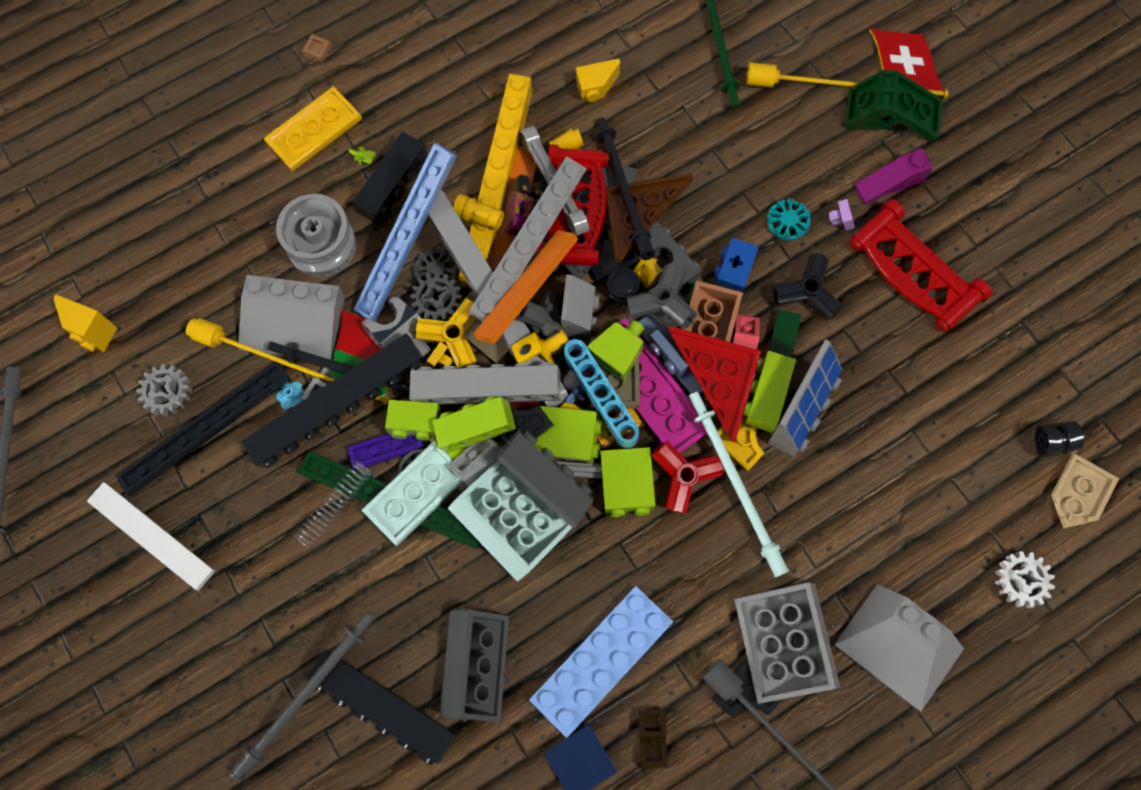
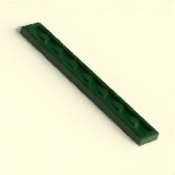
(329, 473)

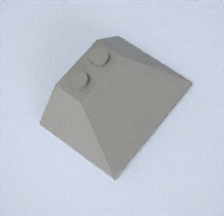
(900, 645)

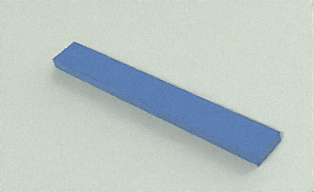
(405, 231)

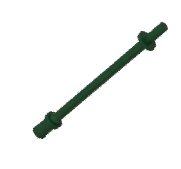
(730, 86)

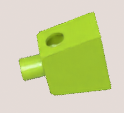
(618, 348)

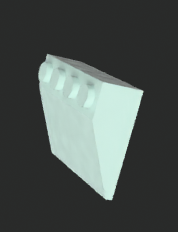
(509, 520)

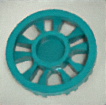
(788, 219)

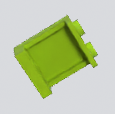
(573, 434)
(627, 481)

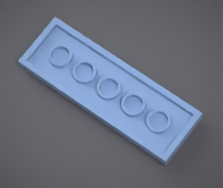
(601, 661)

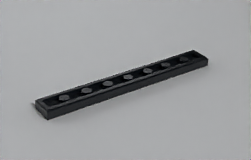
(202, 428)

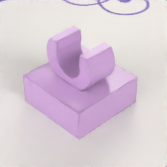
(842, 216)

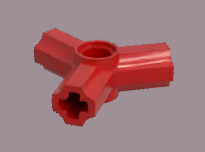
(698, 471)

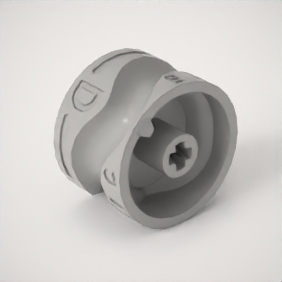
(316, 235)

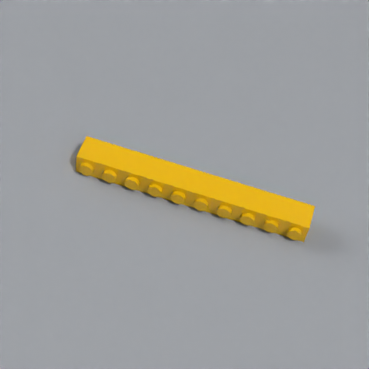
(501, 159)

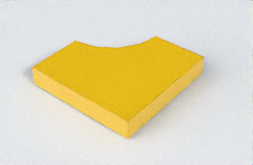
(746, 448)

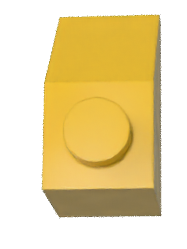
(596, 79)

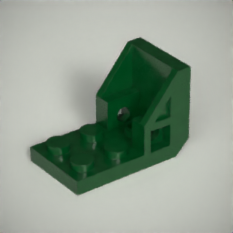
(893, 99)

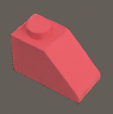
(746, 331)

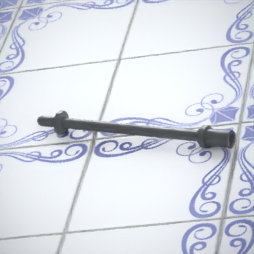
(10, 392)
(254, 754)

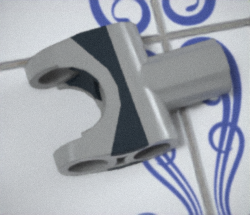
(404, 323)

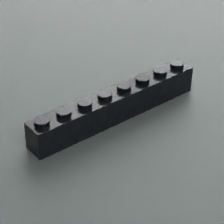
(333, 401)

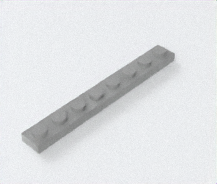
(528, 238)

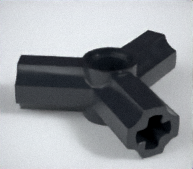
(813, 276)

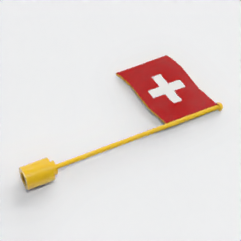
(897, 51)

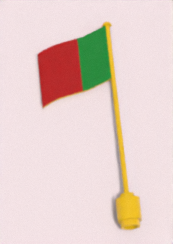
(351, 348)

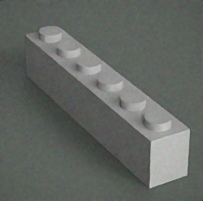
(476, 384)

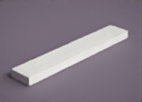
(151, 536)

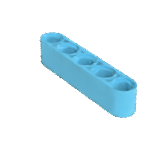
(597, 382)

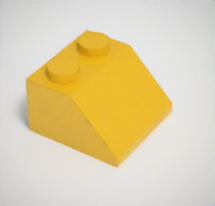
(84, 324)

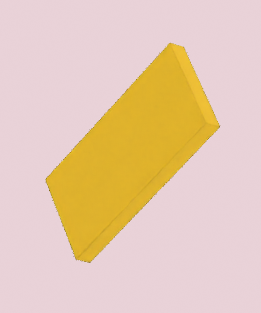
(313, 128)

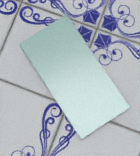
(413, 494)

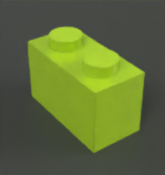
(411, 419)

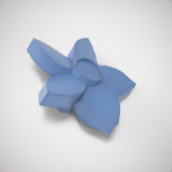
(576, 395)

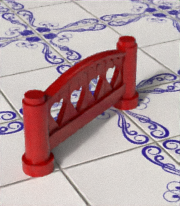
(593, 161)
(960, 295)

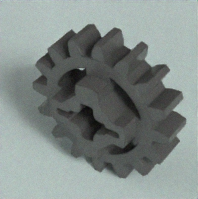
(433, 288)

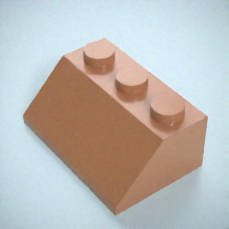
(715, 310)

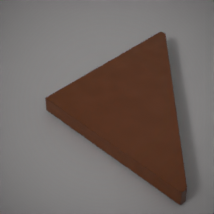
(651, 200)

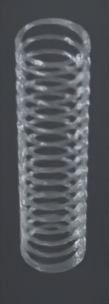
(367, 472)

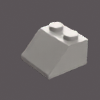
(578, 308)

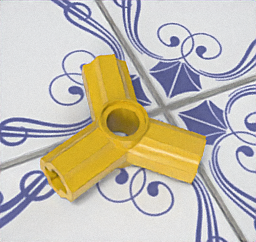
(436, 331)

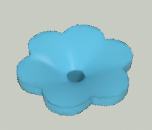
(290, 395)

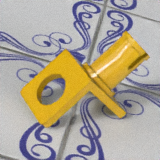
(538, 346)

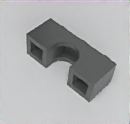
(665, 246)

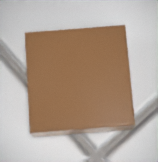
(317, 48)

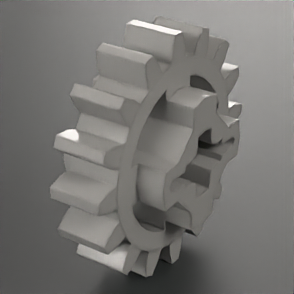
(170, 379)

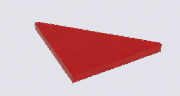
(723, 373)

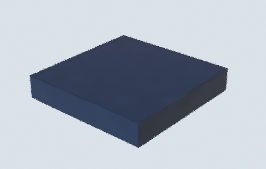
(580, 761)

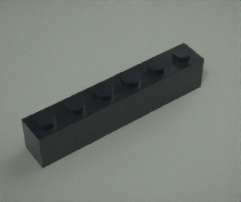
(385, 709)

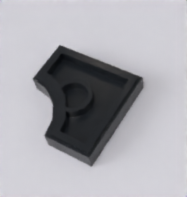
(606, 259)
(533, 420)
(732, 707)

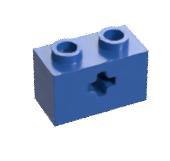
(739, 254)

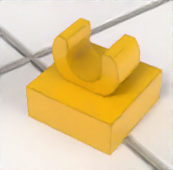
(648, 272)
(438, 357)

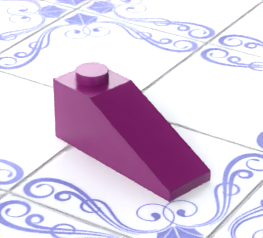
(895, 176)

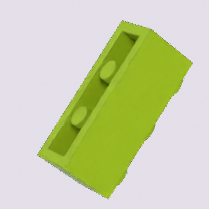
(769, 391)
(473, 424)

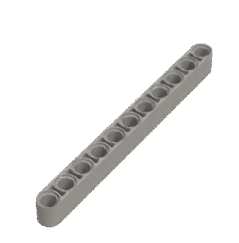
(478, 273)

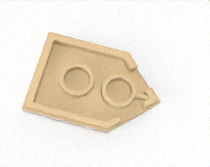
(1082, 492)

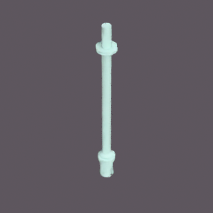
(769, 549)

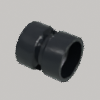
(1059, 438)

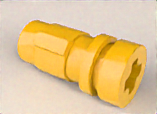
(478, 212)

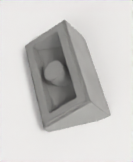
(475, 461)

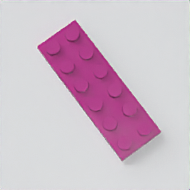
(664, 404)

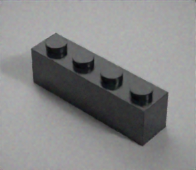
(390, 178)

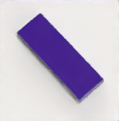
(382, 449)

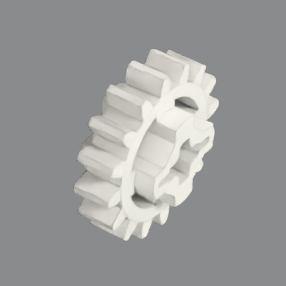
(1033, 572)

